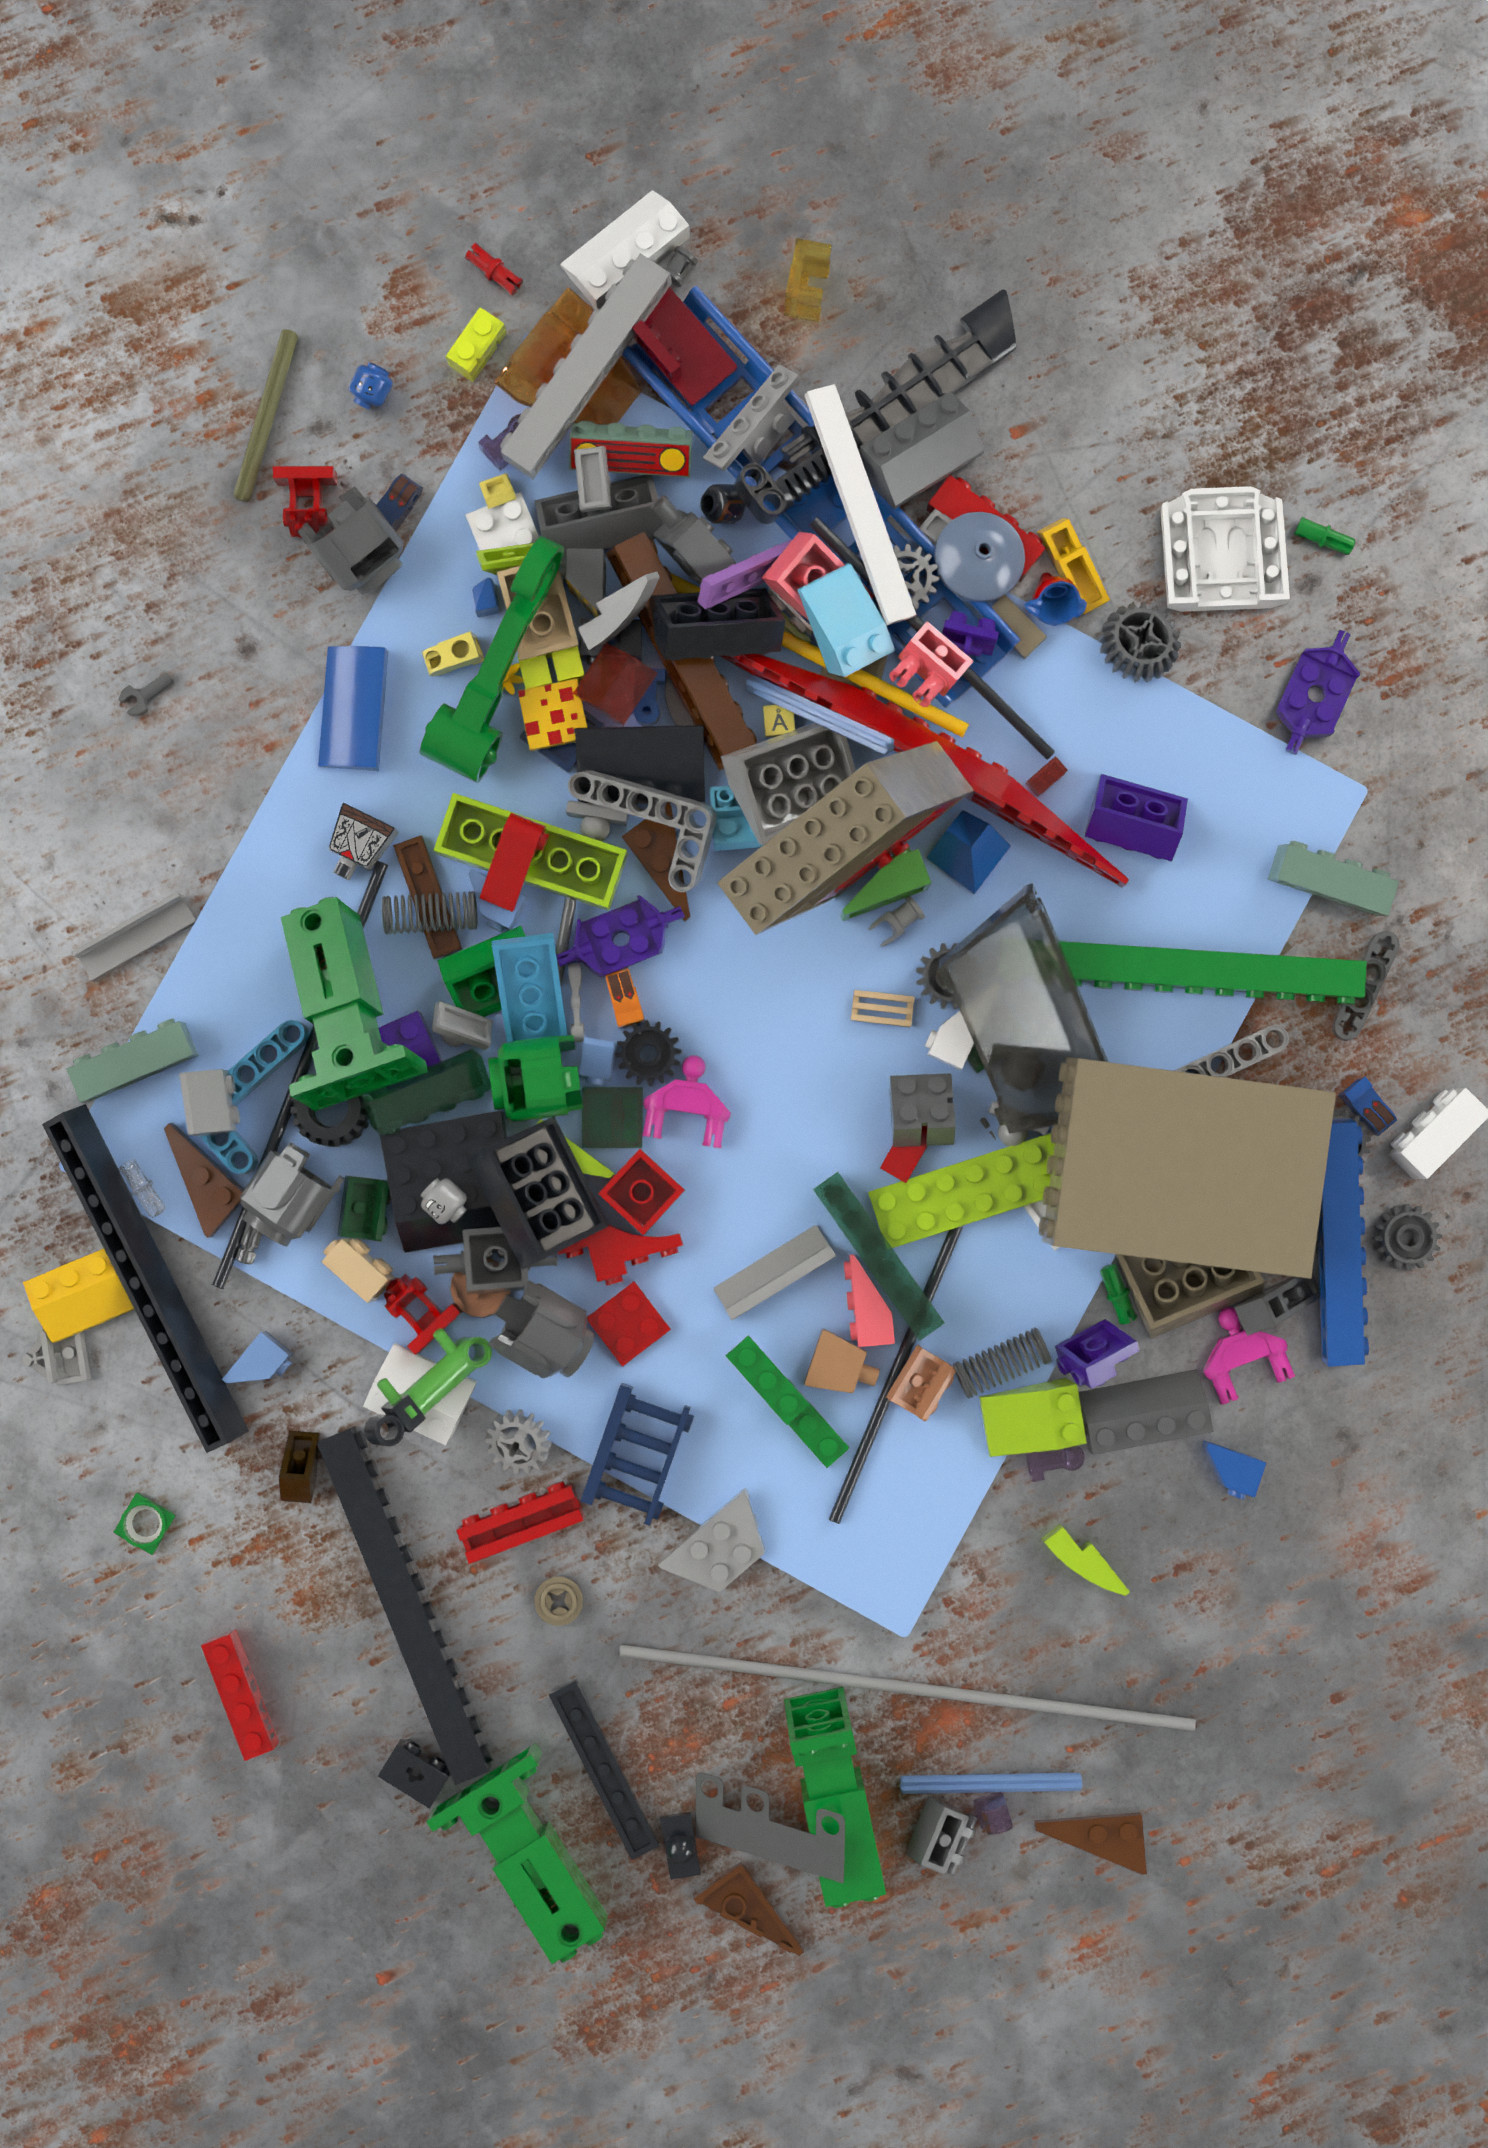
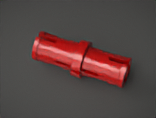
(494, 269)

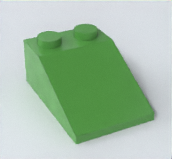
(894, 882)

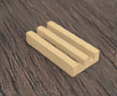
(883, 1008)

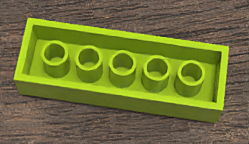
(567, 866)

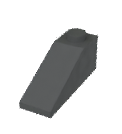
(1277, 1303)

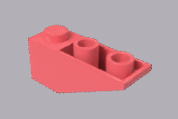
(872, 1315)

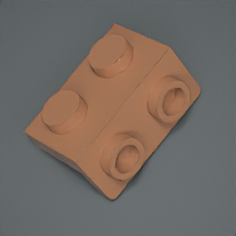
(921, 1383)

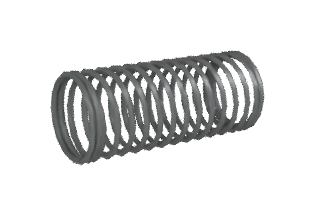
(388, 919)
(963, 1373)

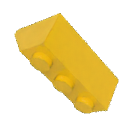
(77, 1296)

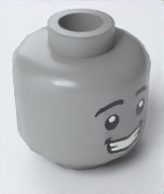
(443, 1201)

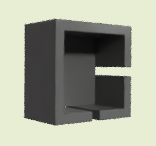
(919, 1103)

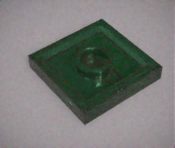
(612, 1117)

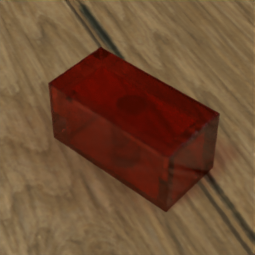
(1046, 776)

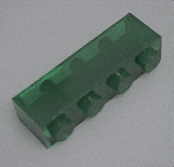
(439, 1089)

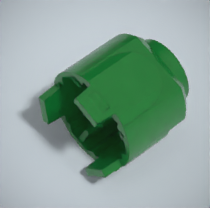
(532, 1082)

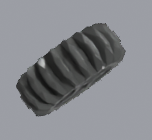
(1161, 646)

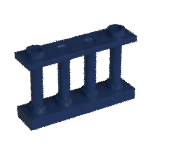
(616, 1431)

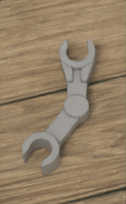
(575, 981)

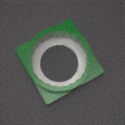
(125, 1528)

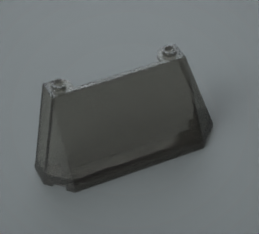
(1020, 1009)

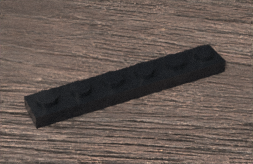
(604, 1769)

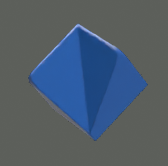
(485, 598)

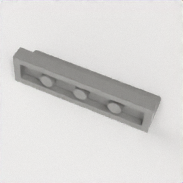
(135, 936)
(774, 1272)

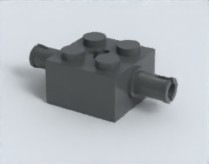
(690, 541)
(480, 1274)

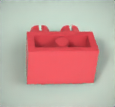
(933, 660)

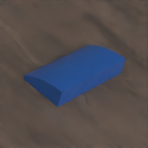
(353, 707)

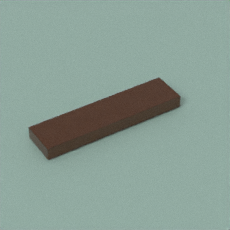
(423, 880)

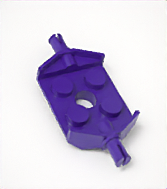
(1333, 674)
(637, 919)

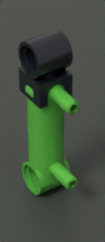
(408, 1409)

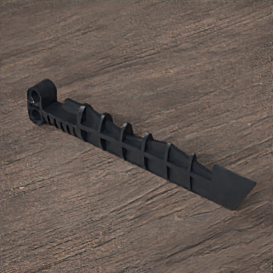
(912, 387)

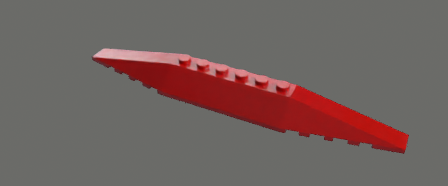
(991, 783)

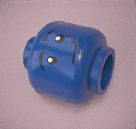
(370, 385)

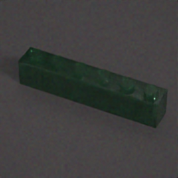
(878, 1256)

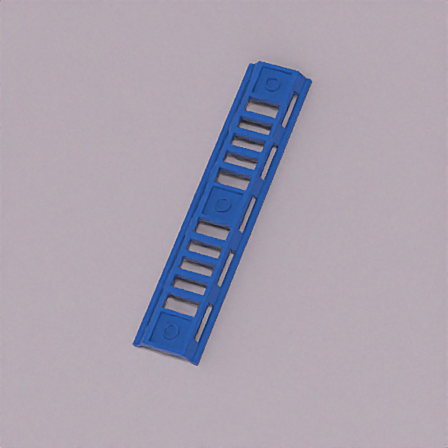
(822, 502)

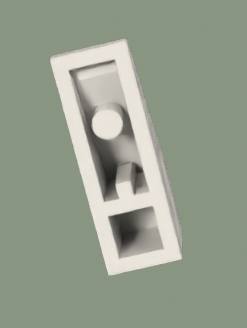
(951, 1042)

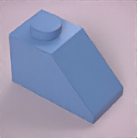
(497, 916)
(597, 1060)
(260, 1361)

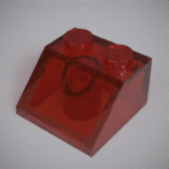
(615, 684)

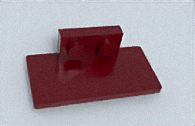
(683, 348)

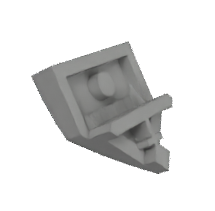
(60, 1361)

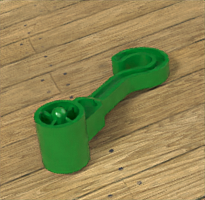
(462, 735)

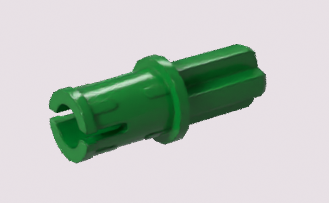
(1324, 536)
(1118, 1294)

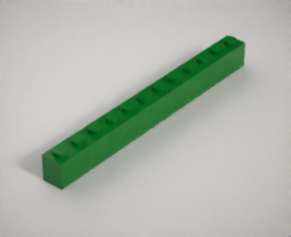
(1216, 971)

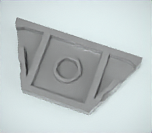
(719, 1547)

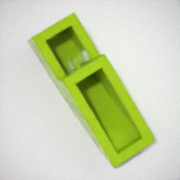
(1083, 1560)

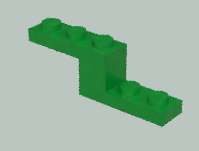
(787, 1401)

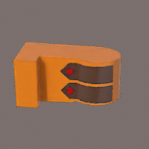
(624, 998)

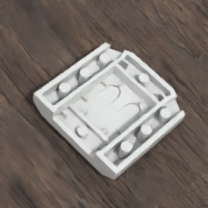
(1224, 550)

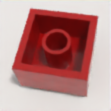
(641, 1191)

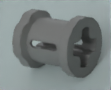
(680, 265)

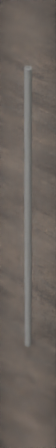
(907, 1687)

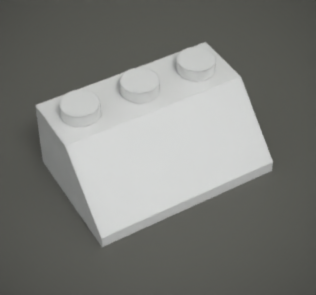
(402, 1371)

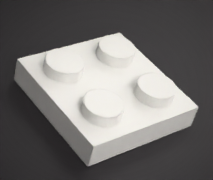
(503, 525)

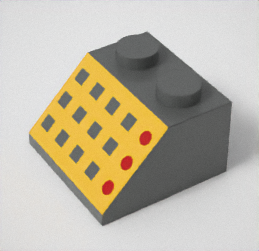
(586, 576)

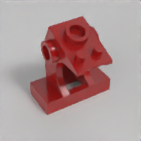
(304, 483)
(401, 1293)

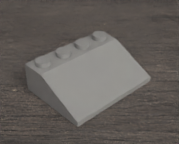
(786, 776)

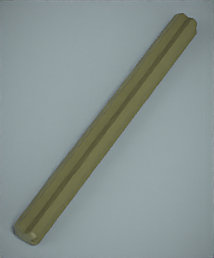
(265, 415)

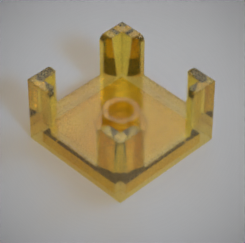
(808, 260)

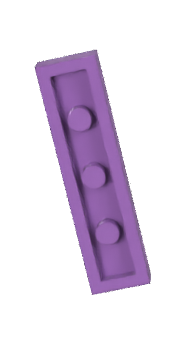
(738, 577)

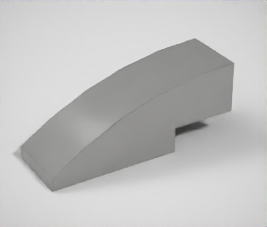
(618, 611)

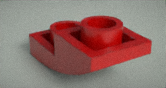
(902, 1160)

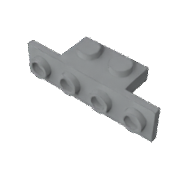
(758, 423)

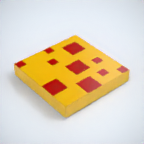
(551, 714)

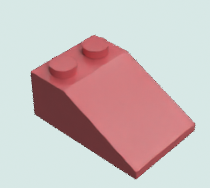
(800, 564)

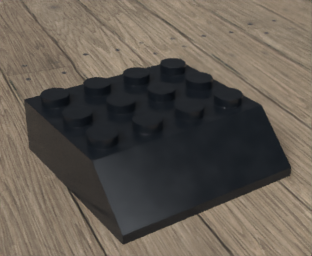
(439, 1151)

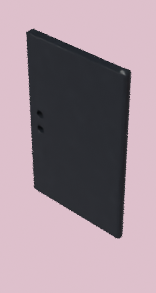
(646, 755)

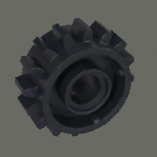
(665, 1053)

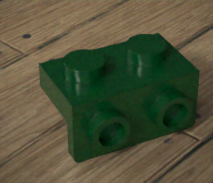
(364, 1208)

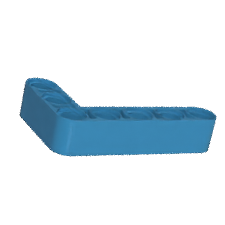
(262, 1070)

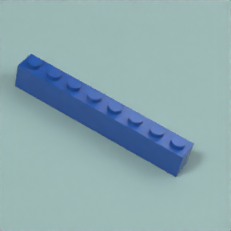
(1341, 1251)

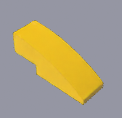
(1073, 562)

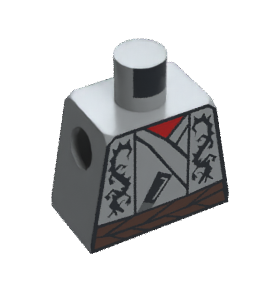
(359, 840)

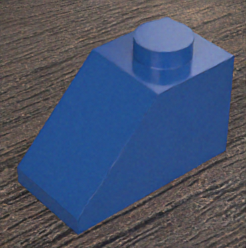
(1235, 1470)

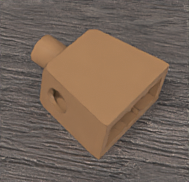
(838, 1365)

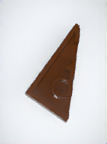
(655, 848)
(208, 1185)
(1111, 1837)
(742, 1900)

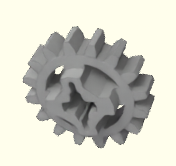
(920, 563)
(518, 1441)

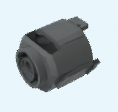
(356, 545)
(285, 1196)
(543, 1332)

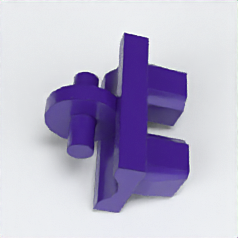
(970, 638)

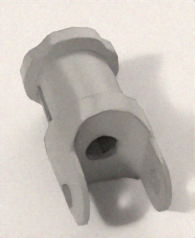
(900, 919)

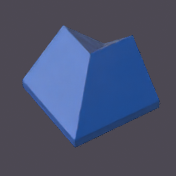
(969, 850)

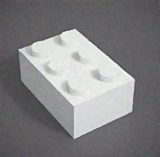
(1438, 1132)

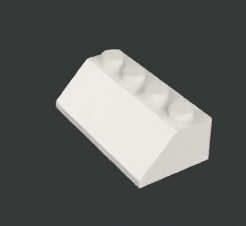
(645, 228)

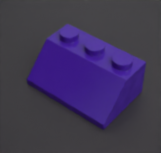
(1136, 817)

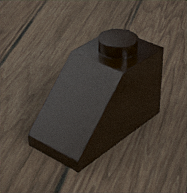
(299, 1467)

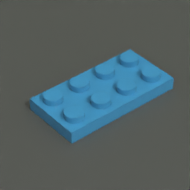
(529, 987)

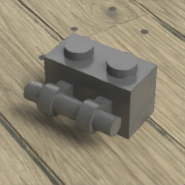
(941, 1837)

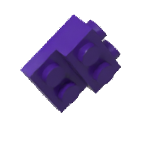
(1094, 1352)

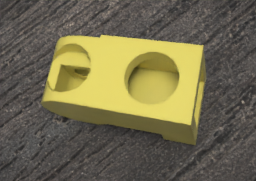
(453, 654)

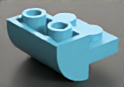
(731, 825)

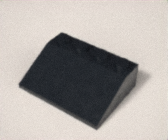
(537, 1192)

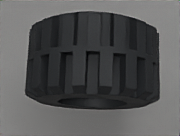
(333, 1136)

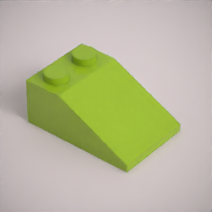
(1033, 1418)

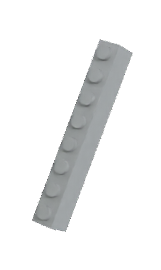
(585, 366)

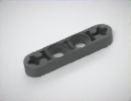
(1371, 987)

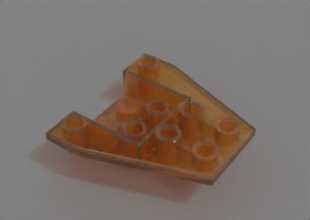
(547, 344)

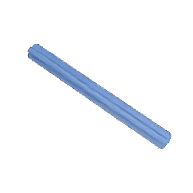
(820, 715)
(990, 1783)

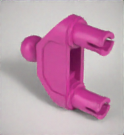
(690, 1098)
(1240, 1349)

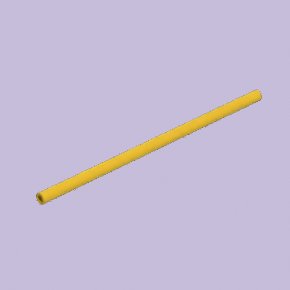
(859, 677)

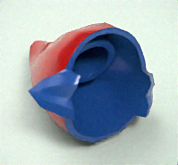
(1056, 600)

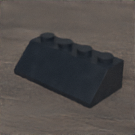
(734, 627)

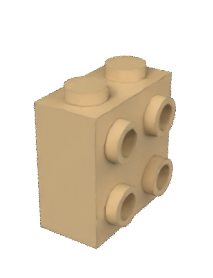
(357, 1269)

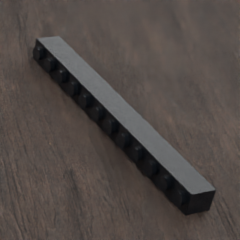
(145, 1277)
(405, 1605)

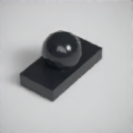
(680, 1845)

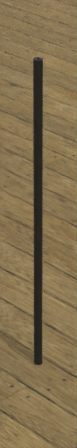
(285, 1111)

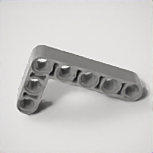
(656, 812)
(1230, 1055)

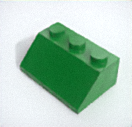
(472, 976)

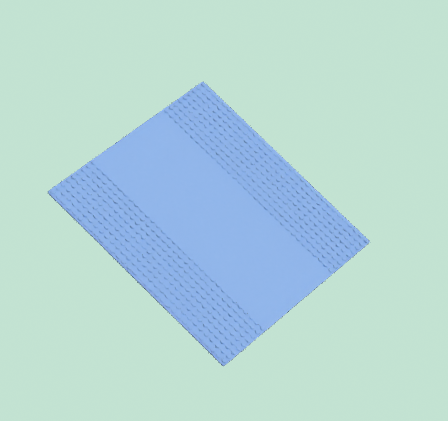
(765, 1020)

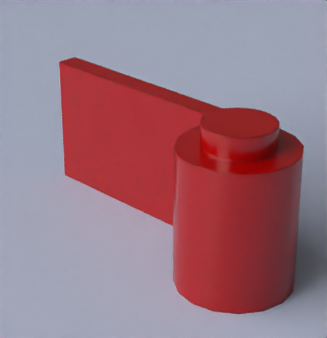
(512, 860)

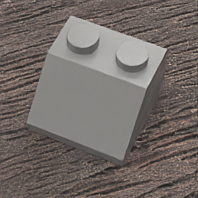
(209, 1102)

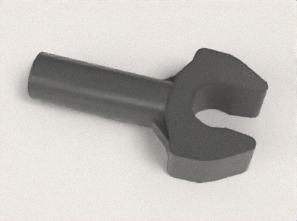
(144, 694)

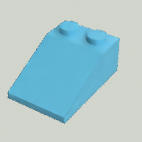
(845, 621)

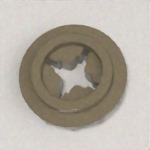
(544, 1601)

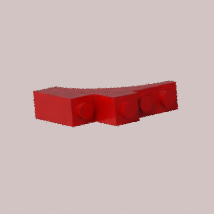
(613, 1247)

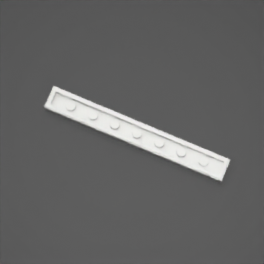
(860, 504)

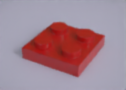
(628, 1323)

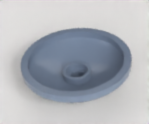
(972, 573)

